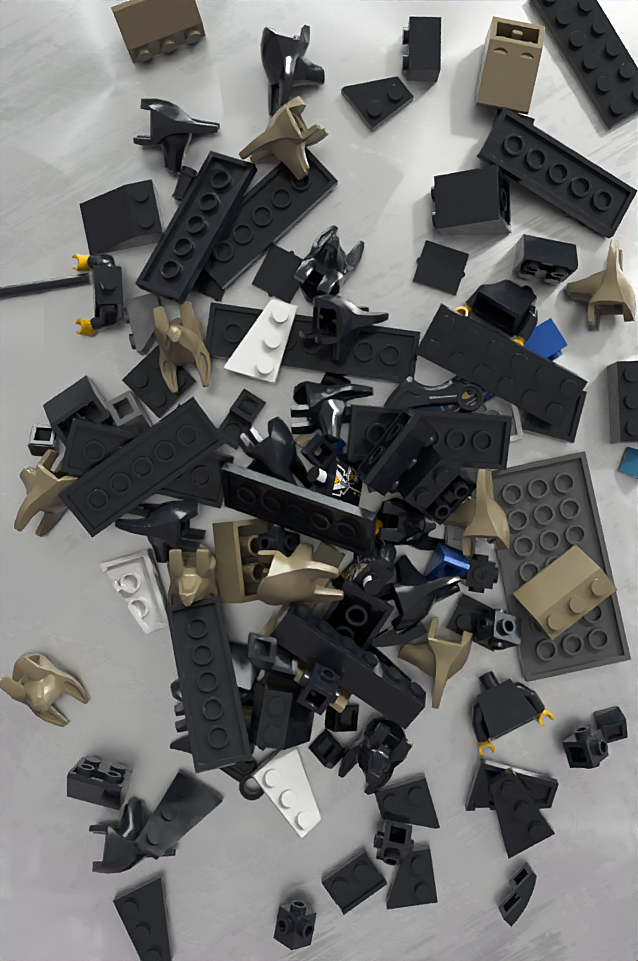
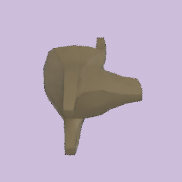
(286, 139)
(607, 290)
(181, 345)
(42, 493)
(481, 517)
(191, 576)
(295, 578)
(438, 657)
(40, 685)

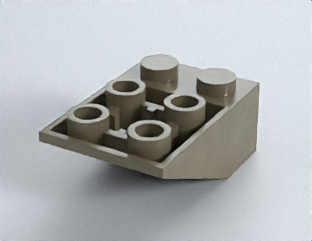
(510, 64)

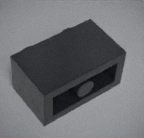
(423, 48)

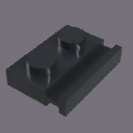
(466, 616)
(354, 881)

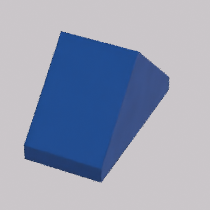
(446, 562)

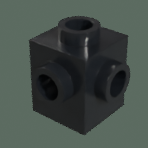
(279, 540)
(490, 574)
(499, 629)
(318, 688)
(585, 748)
(393, 842)
(295, 925)

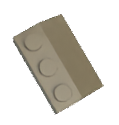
(157, 26)
(238, 559)
(564, 592)

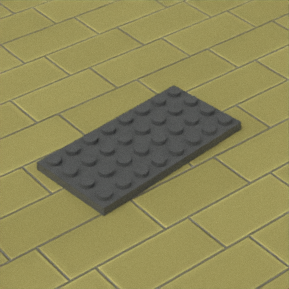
(548, 512)

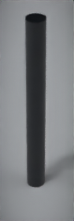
(44, 285)

